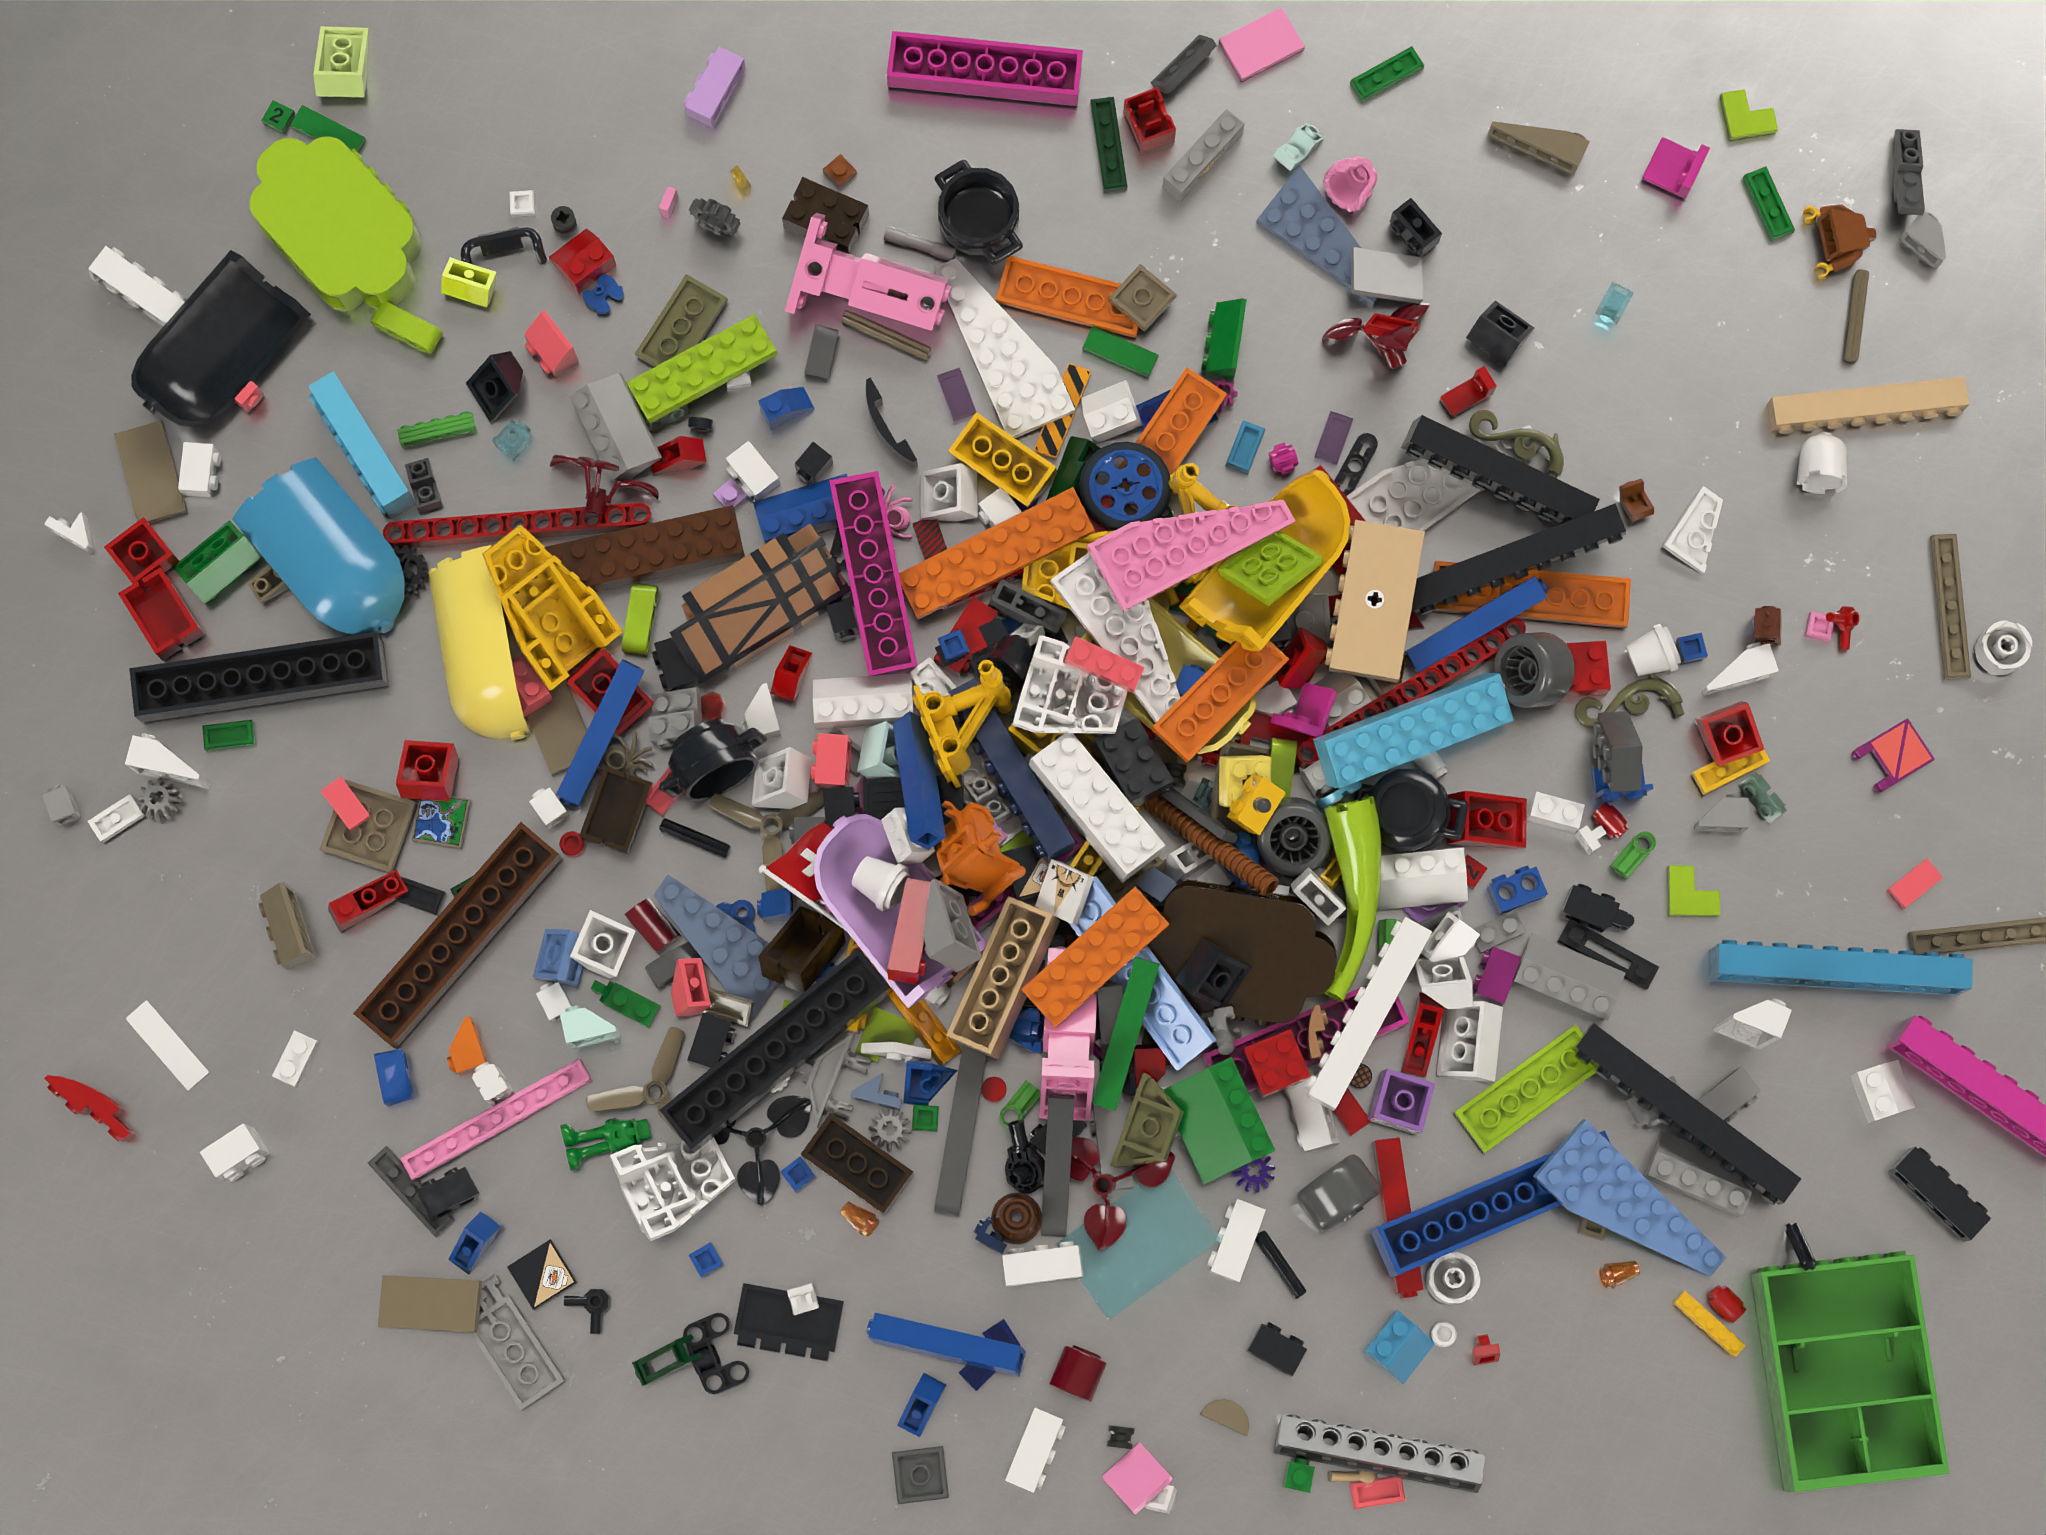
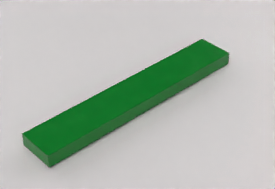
(1125, 1033)

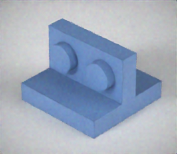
(555, 960)

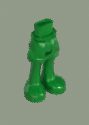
(617, 1135)

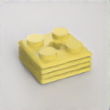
(1235, 770)

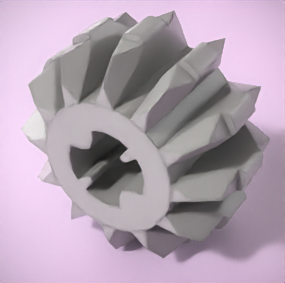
(161, 790)
(896, 1124)

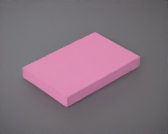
(1261, 44)

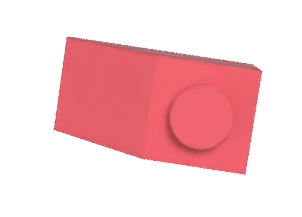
(689, 988)

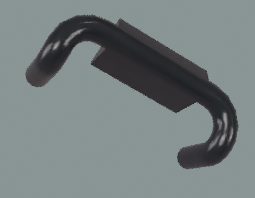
(504, 241)

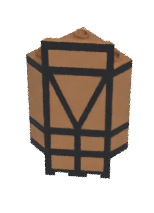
(757, 602)

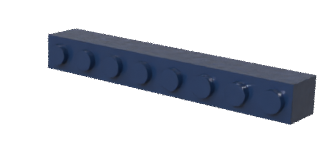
(1018, 784)

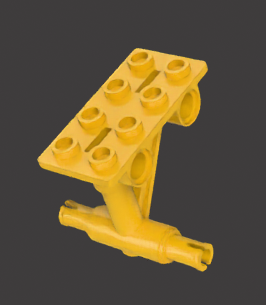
(1187, 487)
(938, 718)

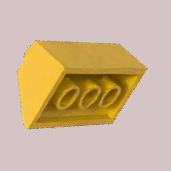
(1003, 460)

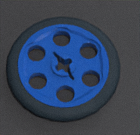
(1135, 455)

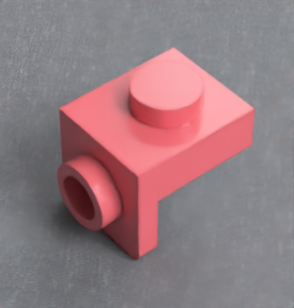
(249, 397)

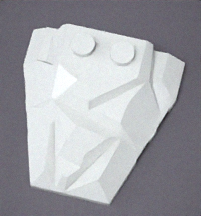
(1064, 697)
(670, 1183)

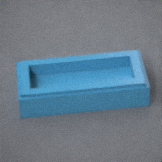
(1245, 447)

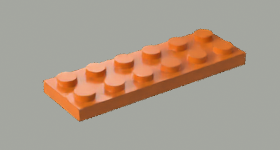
(1062, 295)
(1178, 424)
(1217, 698)
(1095, 957)

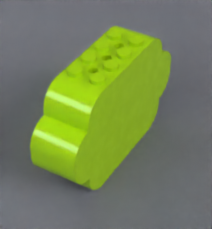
(336, 222)

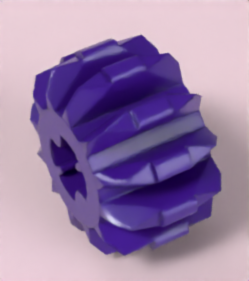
(1254, 1180)

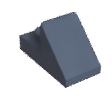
(1156, 885)
(870, 1094)

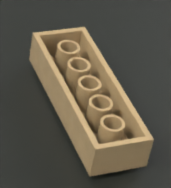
(1005, 968)

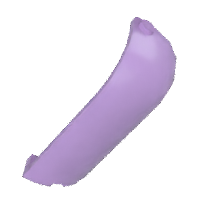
(868, 926)

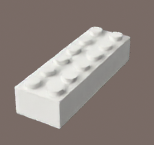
(1096, 806)

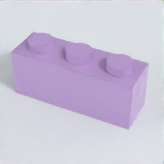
(714, 86)

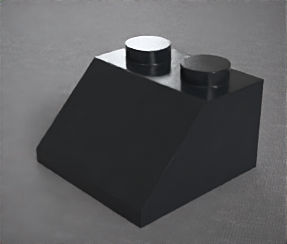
(1499, 332)
(1212, 973)

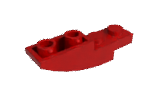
(85, 1098)

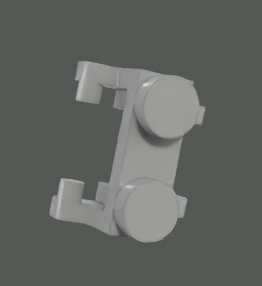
(1220, 1030)

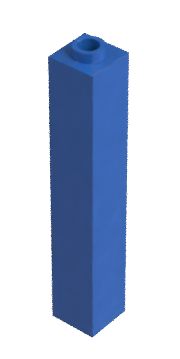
(1476, 623)
(599, 733)
(918, 781)
(946, 1344)

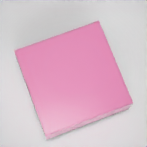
(668, 202)
(1819, 627)

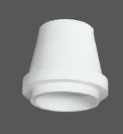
(1654, 652)
(881, 882)

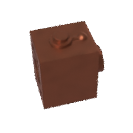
(1767, 625)

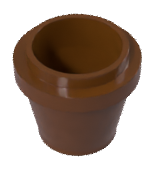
(1013, 1231)

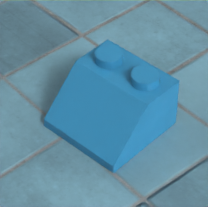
(1399, 1346)

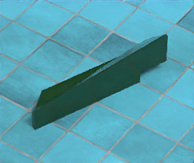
(1071, 465)

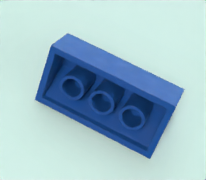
(797, 509)

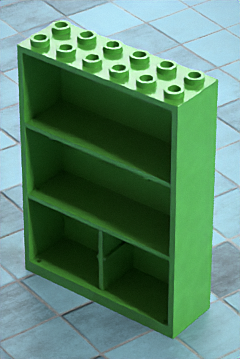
(1849, 1372)

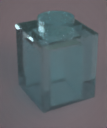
(1614, 303)

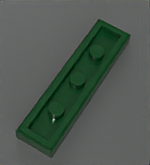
(1108, 144)

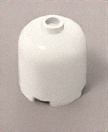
(1823, 464)

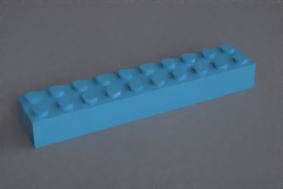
(1840, 968)

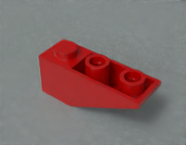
(366, 900)

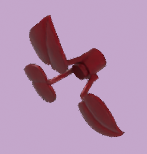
(1393, 342)
(597, 497)
(1101, 1221)

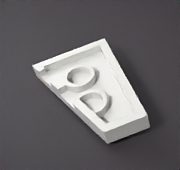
(1694, 531)

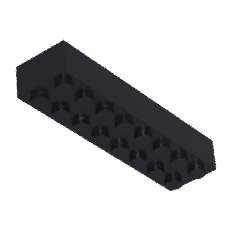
(1496, 472)

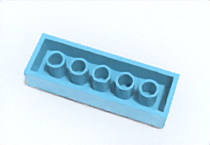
(358, 440)

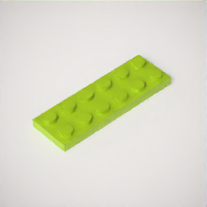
(702, 368)
(1525, 1091)

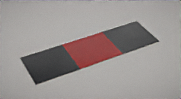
(978, 639)

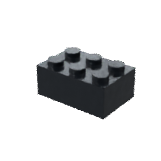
(1132, 762)

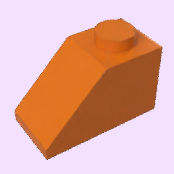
(466, 1049)

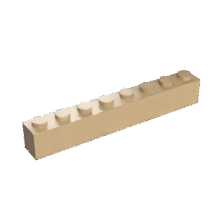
(1868, 404)

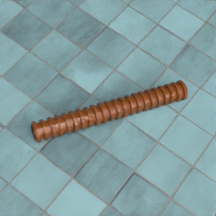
(1212, 845)

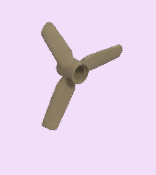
(772, 846)
(635, 1095)

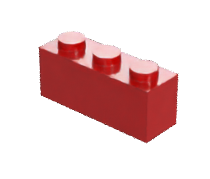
(973, 616)

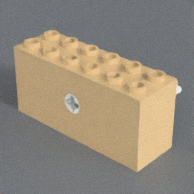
(1382, 565)

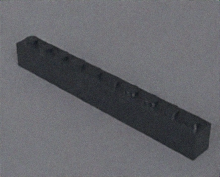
(1517, 559)
(1686, 1114)

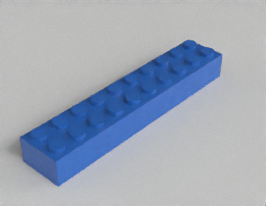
(1464, 1218)

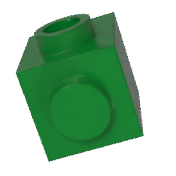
(1298, 1475)

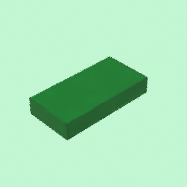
(228, 735)

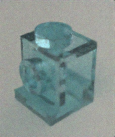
(513, 447)

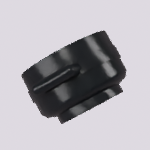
(978, 211)
(711, 760)
(1414, 810)

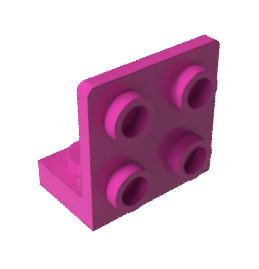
(1675, 167)
(1311, 711)

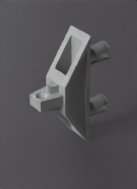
(823, 1075)

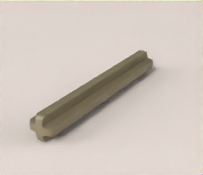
(1856, 315)
(886, 334)

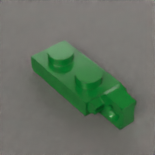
(627, 1002)

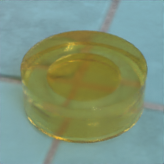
(740, 177)

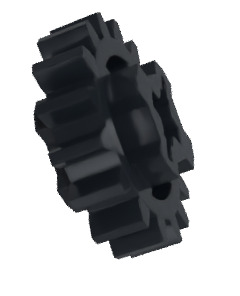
(407, 563)

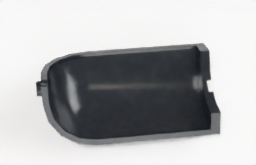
(215, 344)

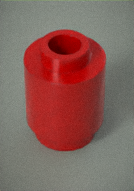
(1611, 820)
(1726, 1303)

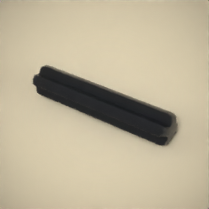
(694, 837)
(1800, 1246)
(1280, 1264)

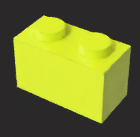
(468, 282)

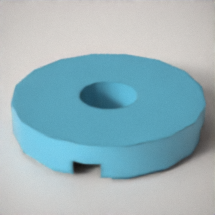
(1337, 795)

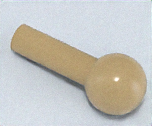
(1352, 1476)

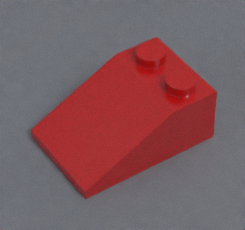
(593, 680)
(1492, 820)

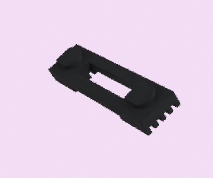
(1575, 937)

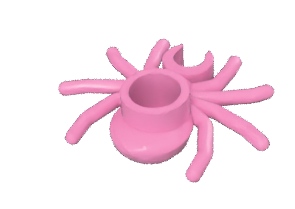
(897, 516)

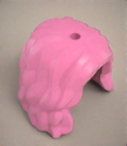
(1350, 182)

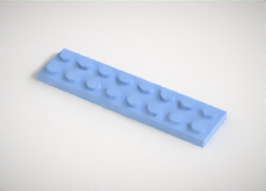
(1168, 1014)

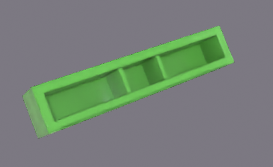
(436, 429)

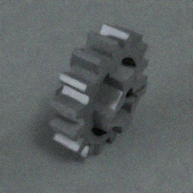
(714, 216)

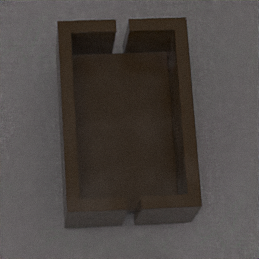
(840, 211)
(616, 809)
(801, 949)

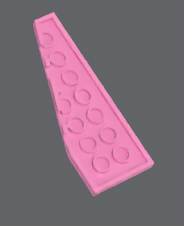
(1163, 552)

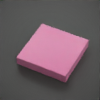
(1137, 1478)

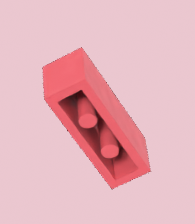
(1104, 664)

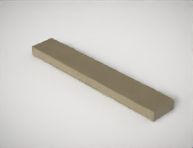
(1950, 606)
(1979, 936)

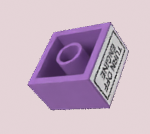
(1401, 1101)

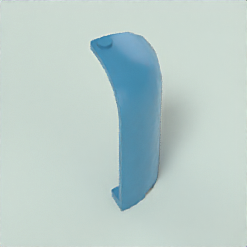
(325, 549)

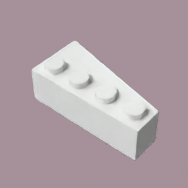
(135, 285)

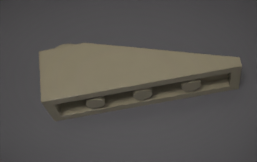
(1551, 145)

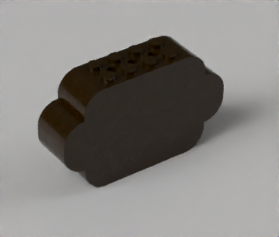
(1267, 933)

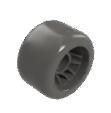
(1535, 669)
(1305, 851)
(1338, 1193)

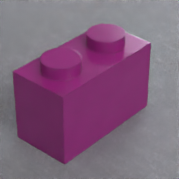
(1496, 976)

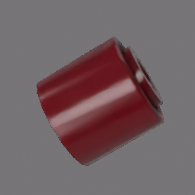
(1078, 1372)

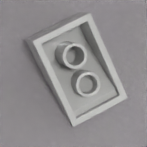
(949, 929)

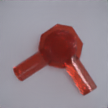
(712, 705)

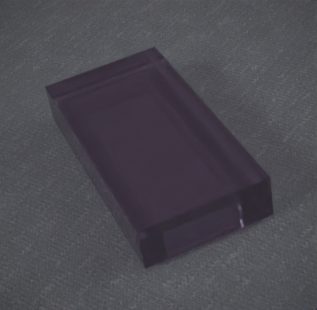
(956, 394)
(1333, 437)

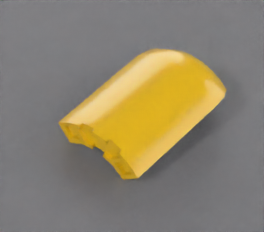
(1319, 524)

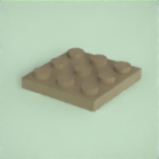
(379, 837)

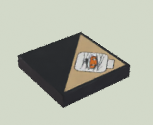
(1036, 870)
(542, 1274)

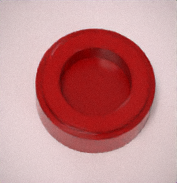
(572, 844)
(993, 1089)

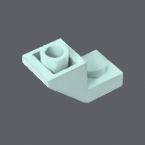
(1299, 146)

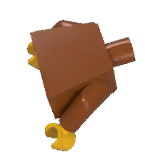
(1842, 235)

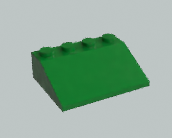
(1219, 1121)

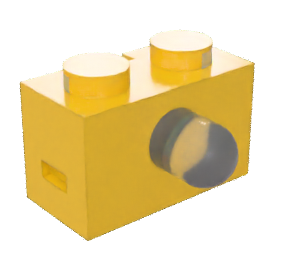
(1256, 804)

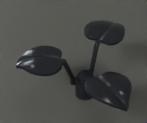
(762, 1178)

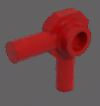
(1846, 619)

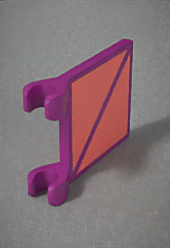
(1898, 752)

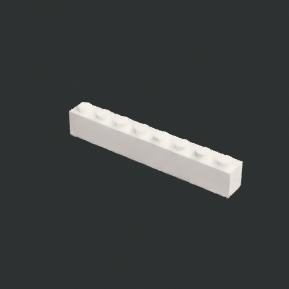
(1368, 1014)

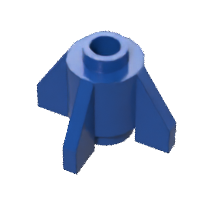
(1029, 1030)

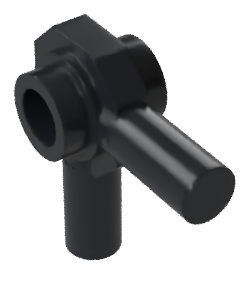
(595, 1302)

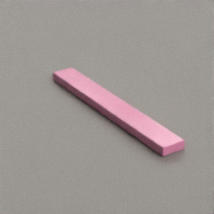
(496, 1119)

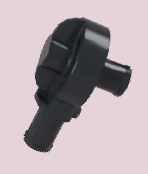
(1023, 1154)

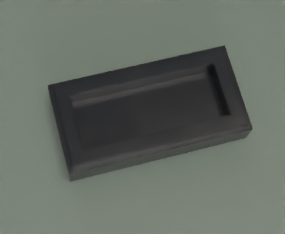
(422, 897)

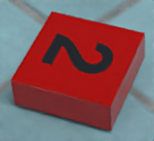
(1474, 871)

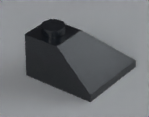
(496, 383)

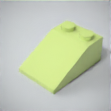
(341, 62)

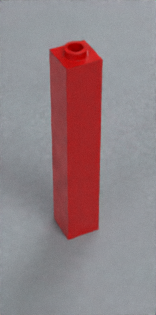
(1395, 1202)

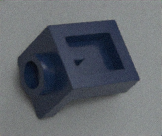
(993, 1241)

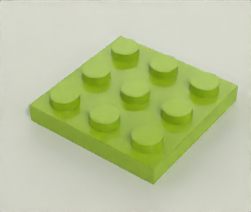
(1270, 567)

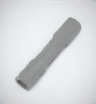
(905, 239)

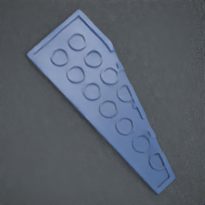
(1608, 1190)

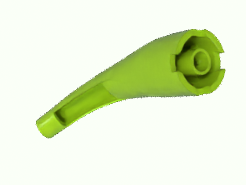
(1358, 851)

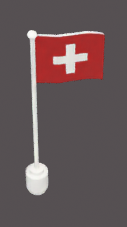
(796, 874)

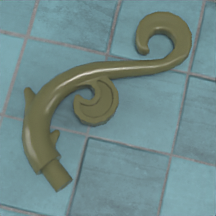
(1523, 452)
(1654, 683)

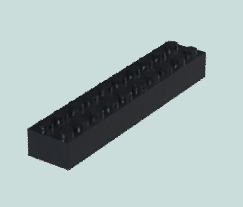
(258, 677)
(775, 1050)

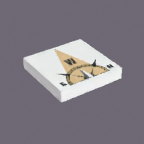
(1064, 891)

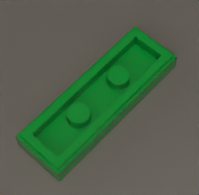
(1387, 74)
(319, 126)
(1769, 203)
(1120, 352)

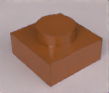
(839, 171)

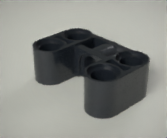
(710, 1362)

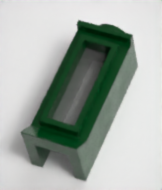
(664, 1361)

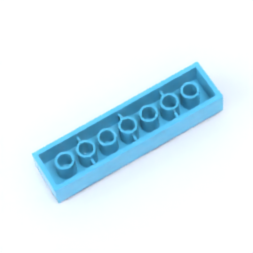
(1413, 730)

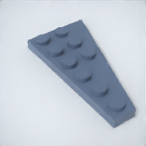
(1311, 227)
(719, 940)

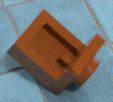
(1635, 500)

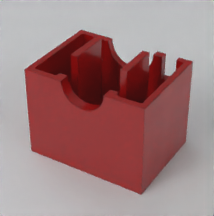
(1150, 121)

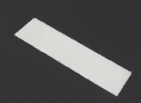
(167, 1045)

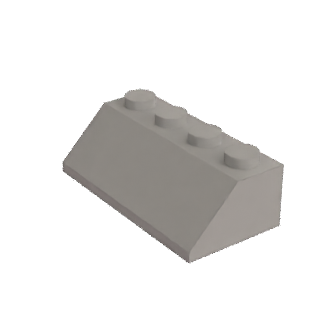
(616, 427)
(1569, 976)
(1690, 1172)

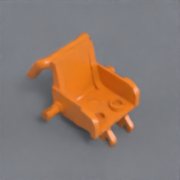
(972, 855)

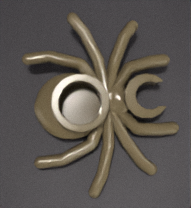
(623, 760)

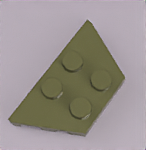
(1148, 1127)

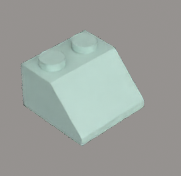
(879, 753)
(586, 1028)

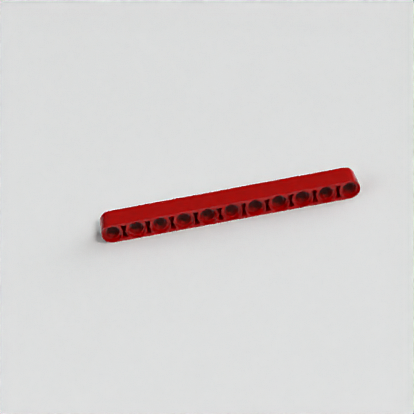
(506, 522)
(1419, 684)

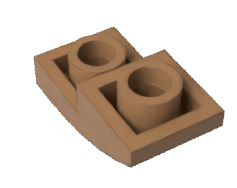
(1316, 1025)

